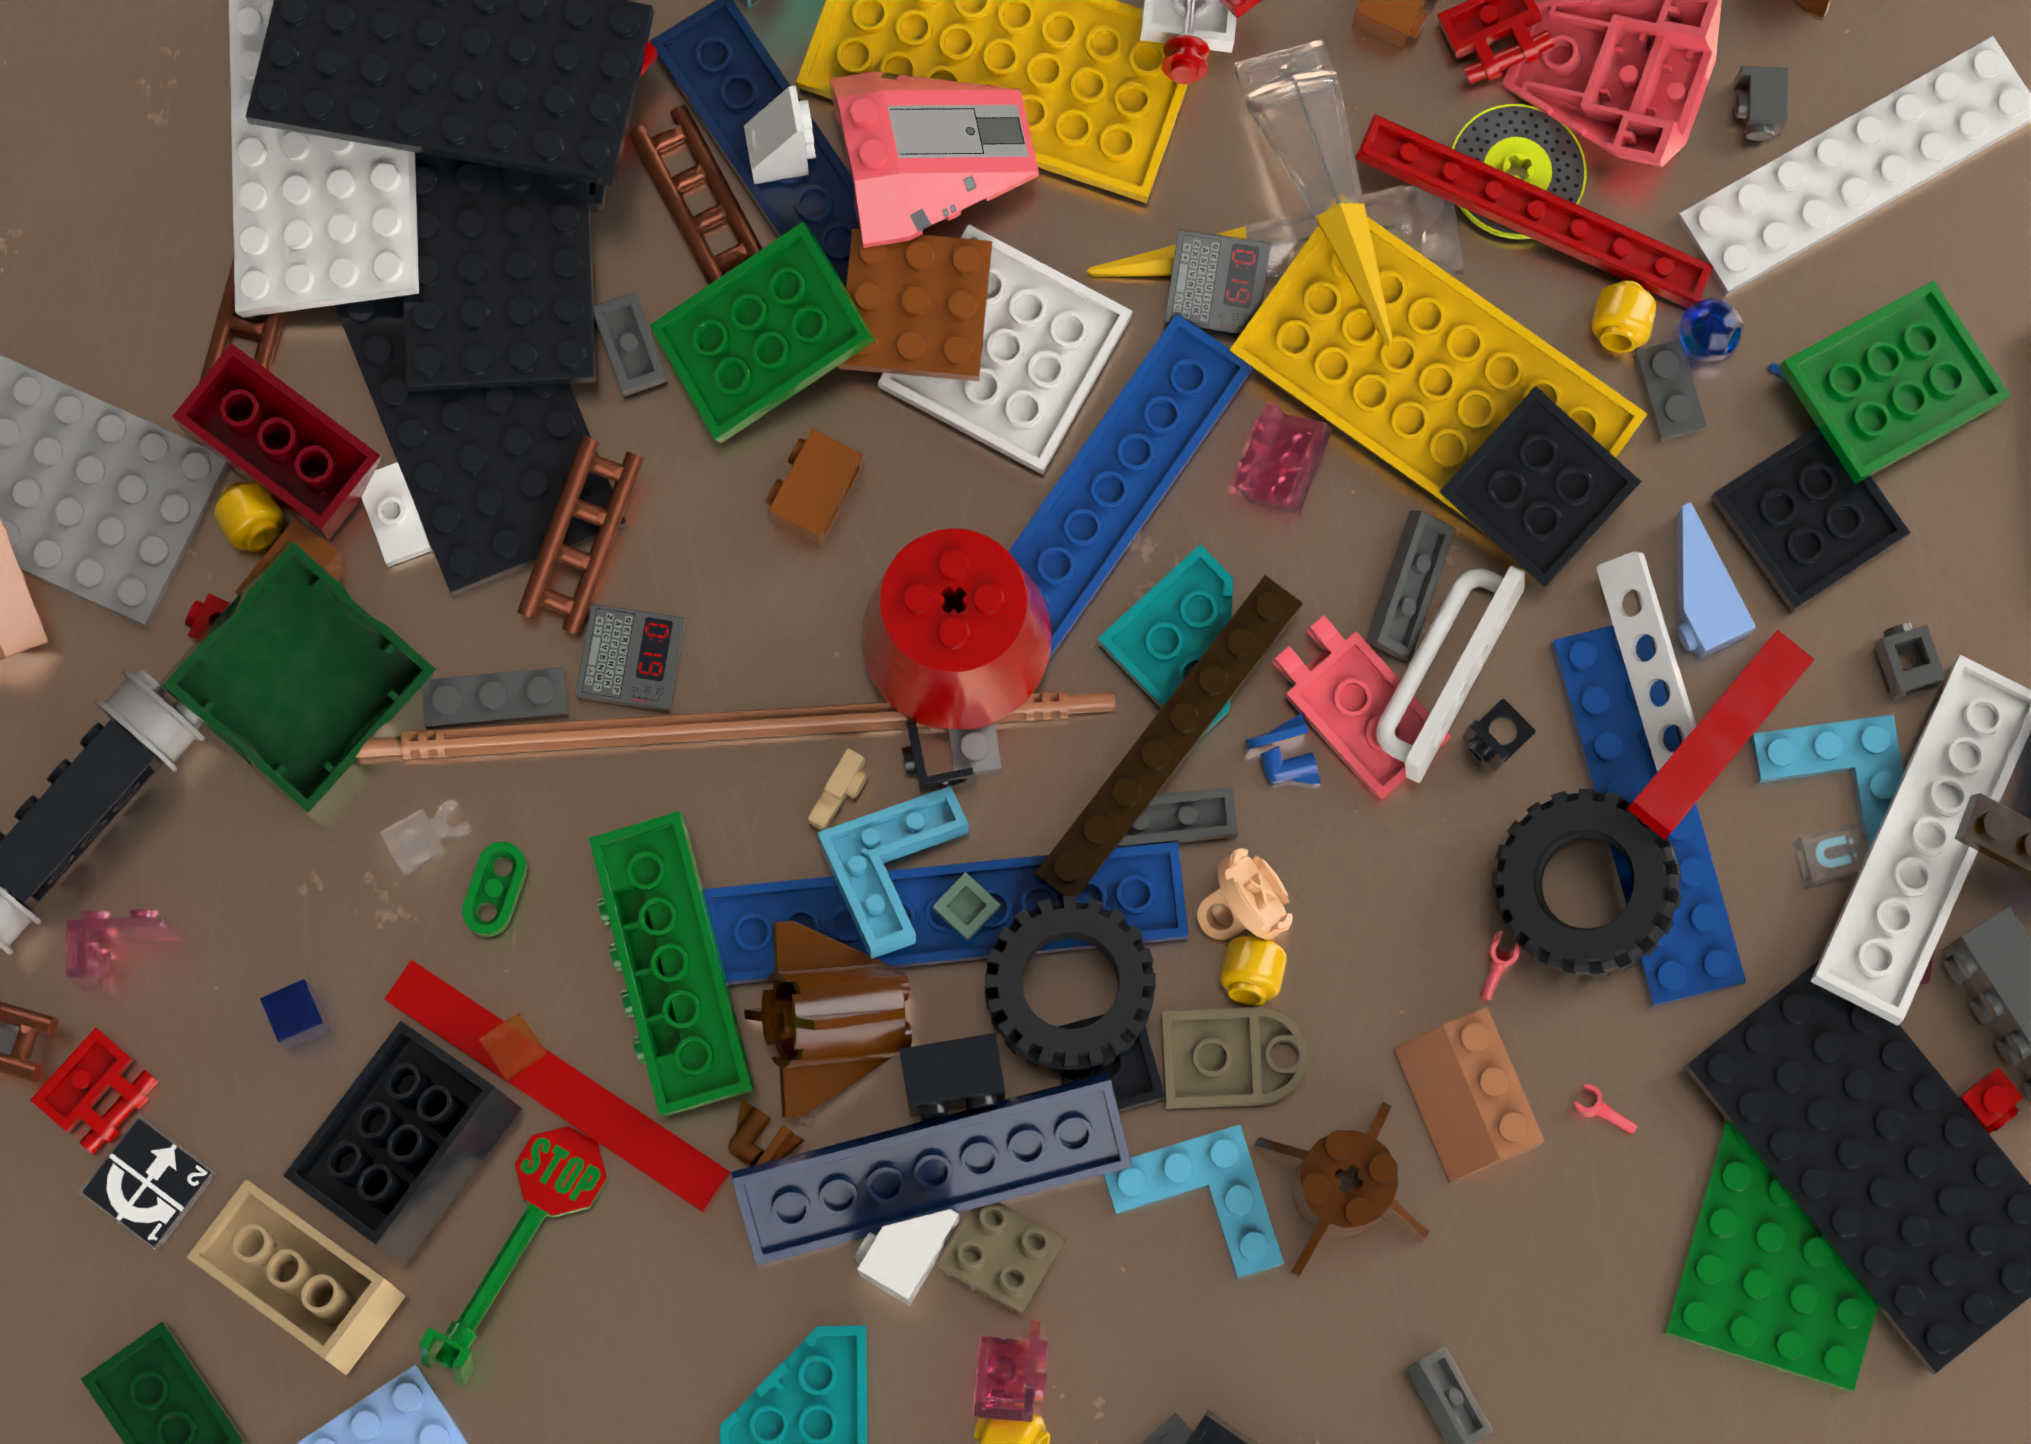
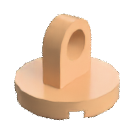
(1252, 895)

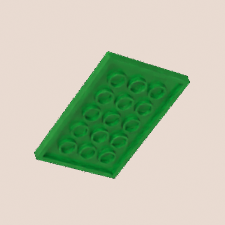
(1766, 1280)

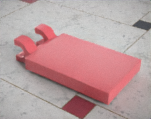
(1343, 700)

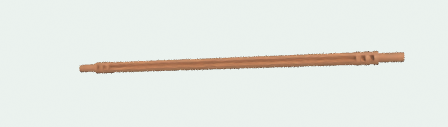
(694, 727)

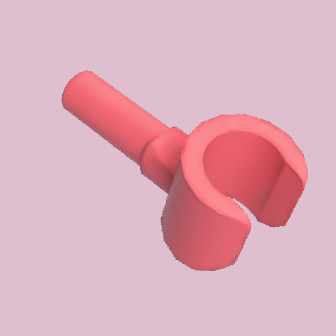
(1498, 965)
(1604, 1110)

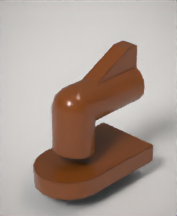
(749, 1127)

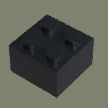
(952, 1076)

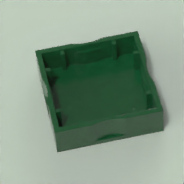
(297, 676)

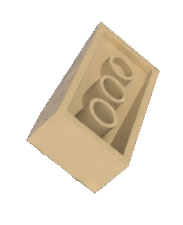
(296, 1276)

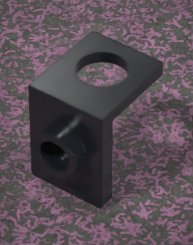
(1485, 746)
(915, 764)

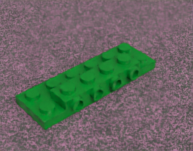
(670, 964)

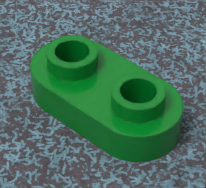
(494, 890)

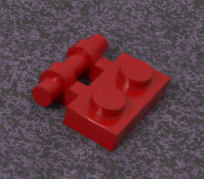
(1479, 23)
(84, 1080)

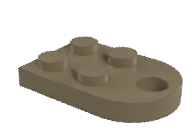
(1226, 1057)

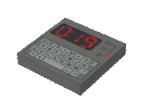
(1217, 280)
(630, 658)

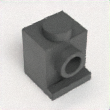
(1762, 101)
(1919, 646)

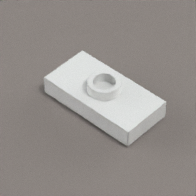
(394, 516)

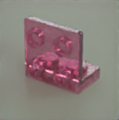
(85, 956)

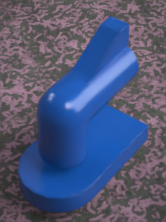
(1298, 768)

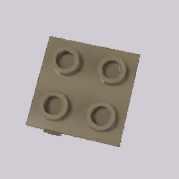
(1001, 1255)

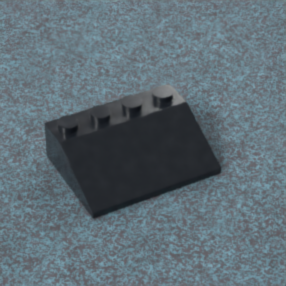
(402, 1142)

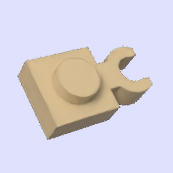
(845, 781)

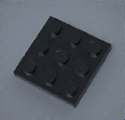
(1540, 487)
(1808, 518)

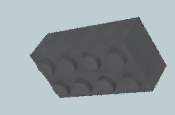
(1997, 973)

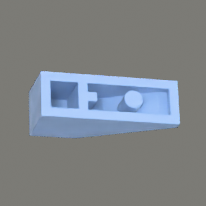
(1707, 601)

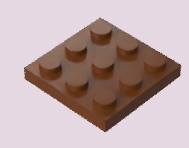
(921, 305)

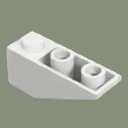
(780, 139)

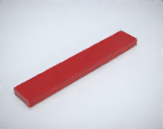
(1720, 734)

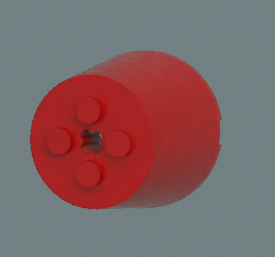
(954, 665)

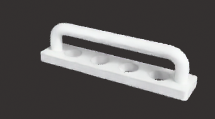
(1618, 578)
(1420, 755)

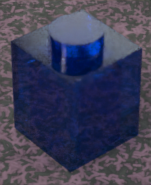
(295, 1014)

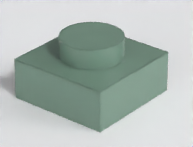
(966, 906)

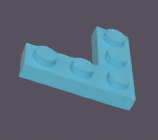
(1858, 745)
(863, 845)
(1224, 1166)

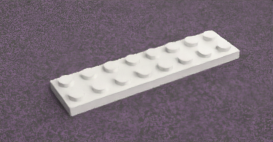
(1858, 166)
(1914, 859)

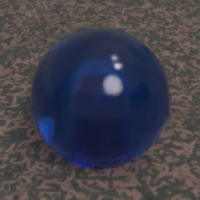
(1710, 330)

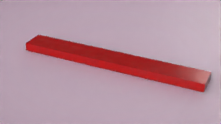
(1533, 212)
(563, 1090)

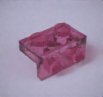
(1281, 459)
(1009, 1376)

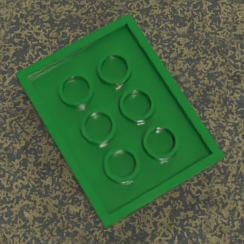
(762, 332)
(1894, 381)

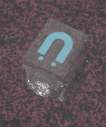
(1831, 855)

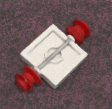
(1188, 34)

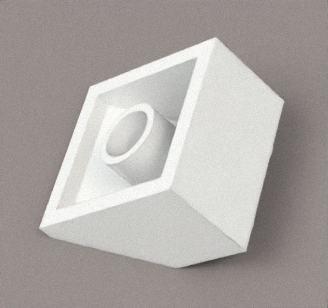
(905, 1253)

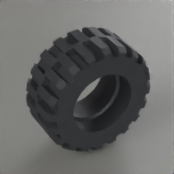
(1521, 873)

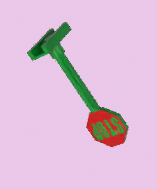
(557, 1177)

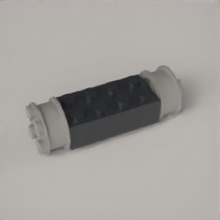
(89, 794)

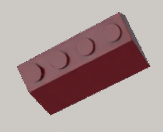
(278, 441)

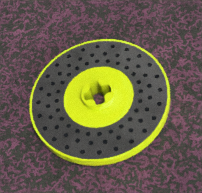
(1526, 138)

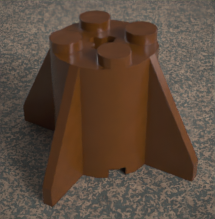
(828, 1015)
(1317, 1192)

